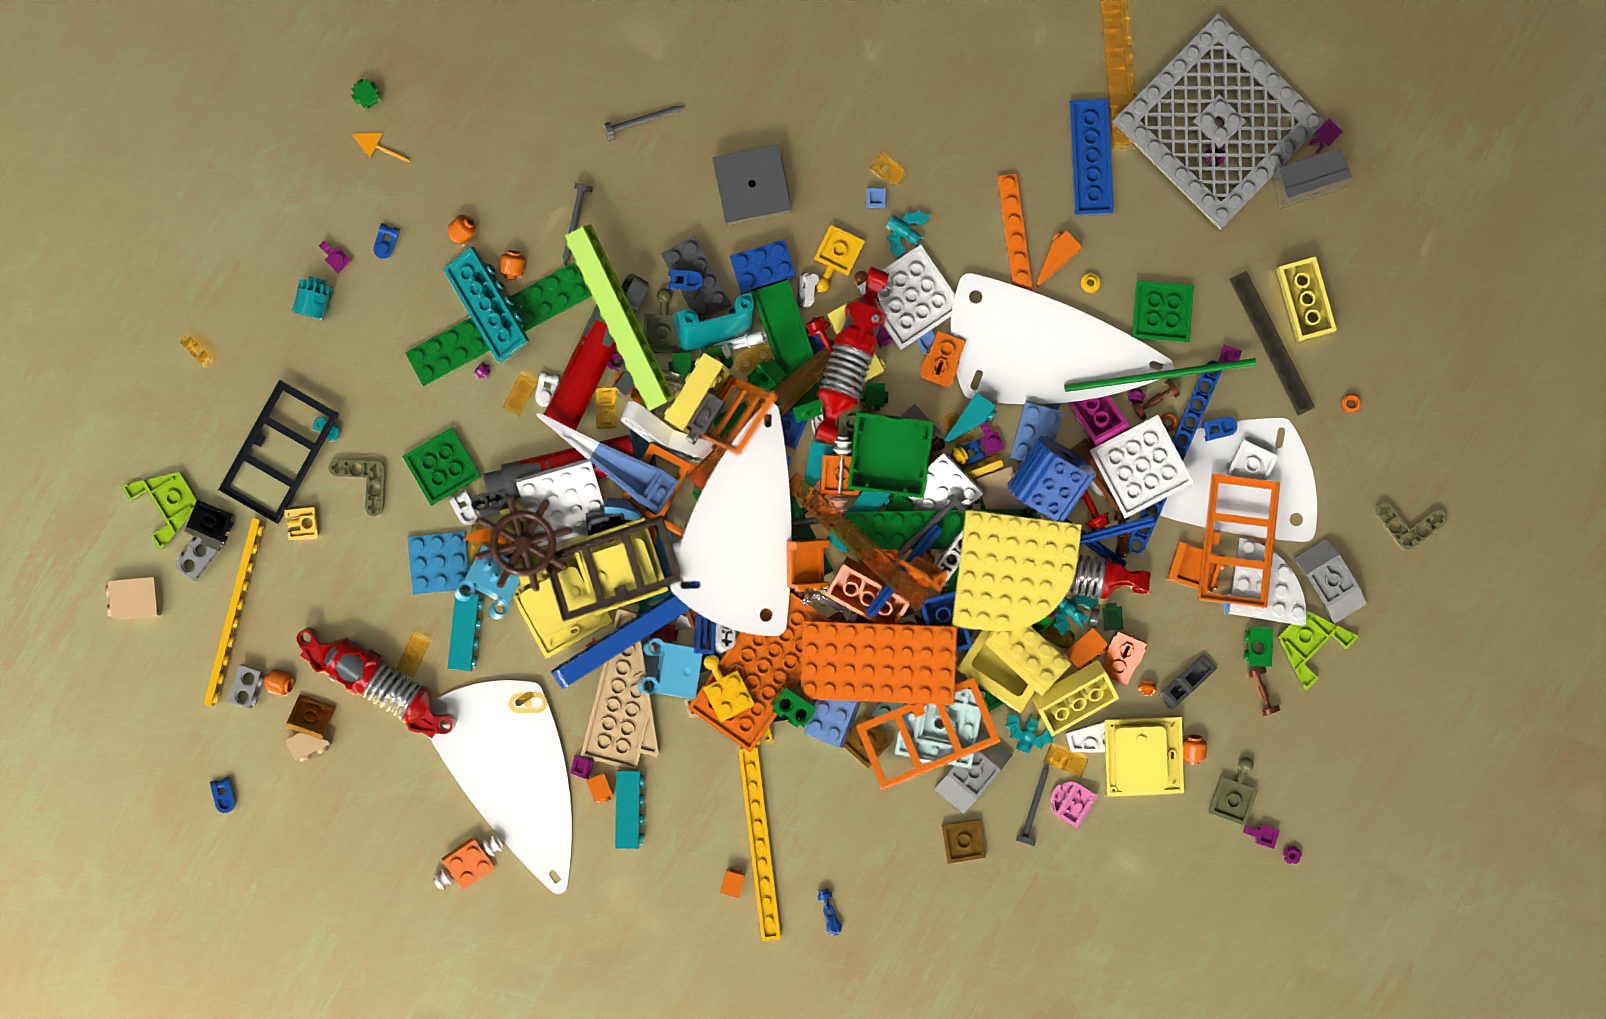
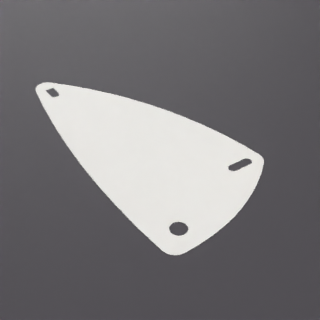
(1038, 345)
(1216, 456)
(741, 537)
(512, 772)

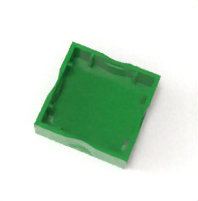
(890, 454)

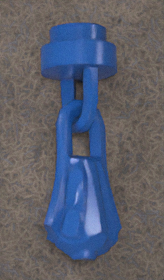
(832, 924)

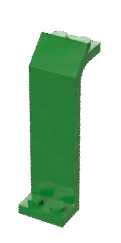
(788, 340)

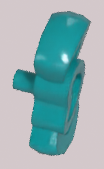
(319, 424)

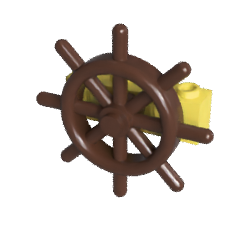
(522, 543)

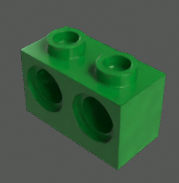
(767, 376)
(795, 703)

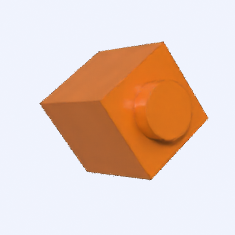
(600, 788)
(733, 882)

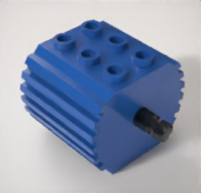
(1051, 479)

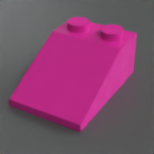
(1099, 419)

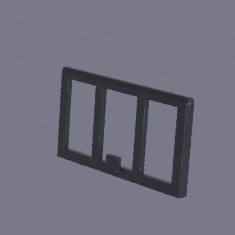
(258, 439)

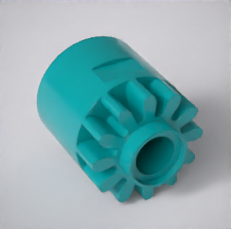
(312, 298)

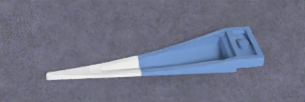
(640, 480)

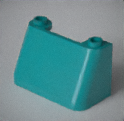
(695, 334)

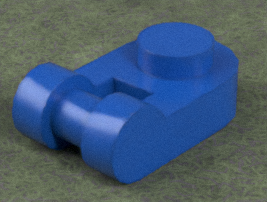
(382, 248)
(691, 282)
(1226, 426)
(977, 450)
(225, 802)

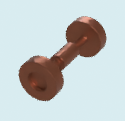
(1155, 399)
(1263, 691)

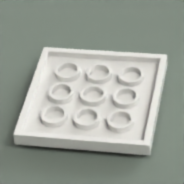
(914, 297)
(1141, 466)
(571, 494)

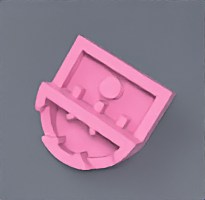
(1072, 802)

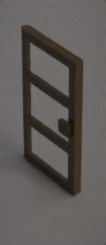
(621, 592)

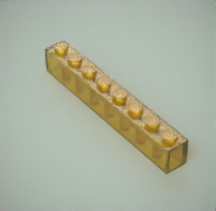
(1117, 64)

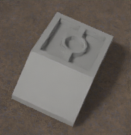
(1331, 580)
(965, 785)

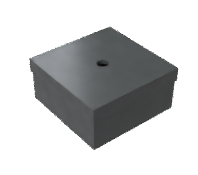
(1311, 178)
(752, 184)

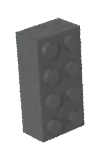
(711, 295)

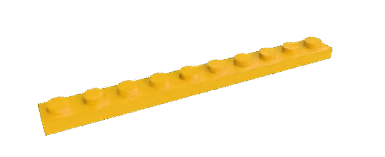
(236, 604)
(759, 844)

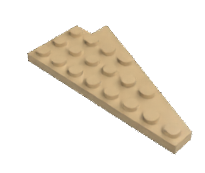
(621, 715)

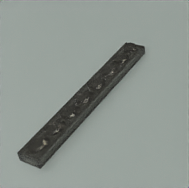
(1272, 343)

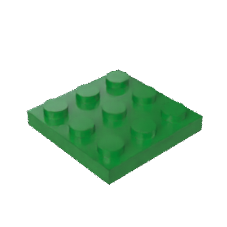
(1162, 311)
(441, 466)

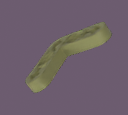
(366, 473)
(1404, 530)

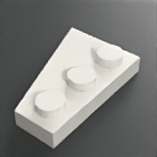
(1088, 738)

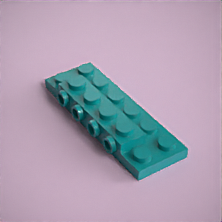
(487, 304)

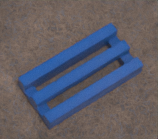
(704, 636)

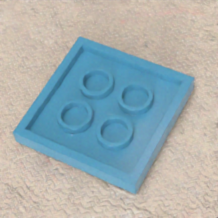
(437, 562)

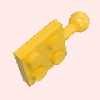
(838, 253)
(728, 693)

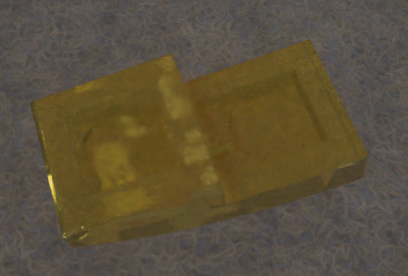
(605, 408)
(1065, 760)

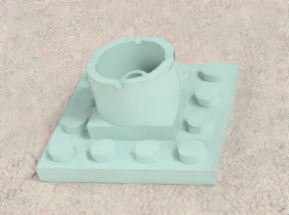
(933, 741)

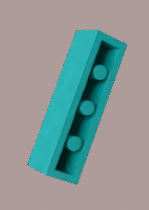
(865, 502)
(463, 633)
(628, 809)

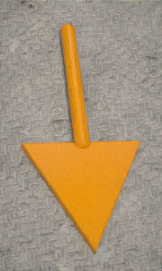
(370, 141)

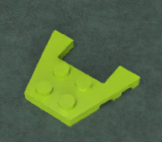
(172, 499)
(1304, 641)

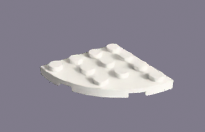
(1285, 594)

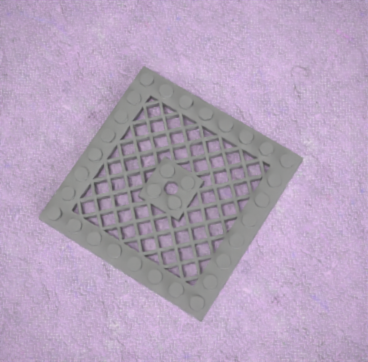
(1167, 162)

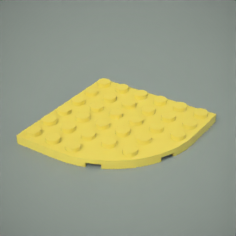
(1012, 570)

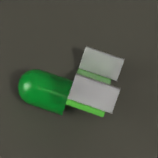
(721, 351)

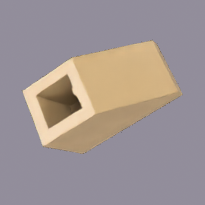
(303, 745)

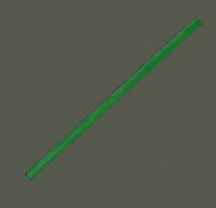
(1160, 375)

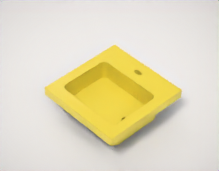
(614, 567)
(543, 614)
(994, 674)
(1140, 756)

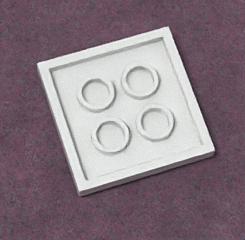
(944, 479)

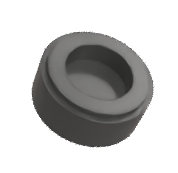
(1094, 617)

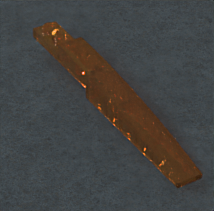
(787, 394)
(858, 542)

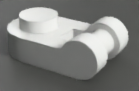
(806, 289)
(544, 394)
(466, 514)

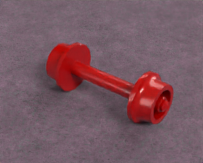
(818, 326)
(1098, 520)

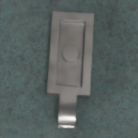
(704, 417)

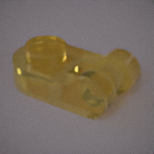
(893, 175)
(948, 423)

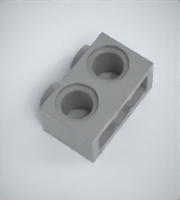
(201, 561)
(240, 684)

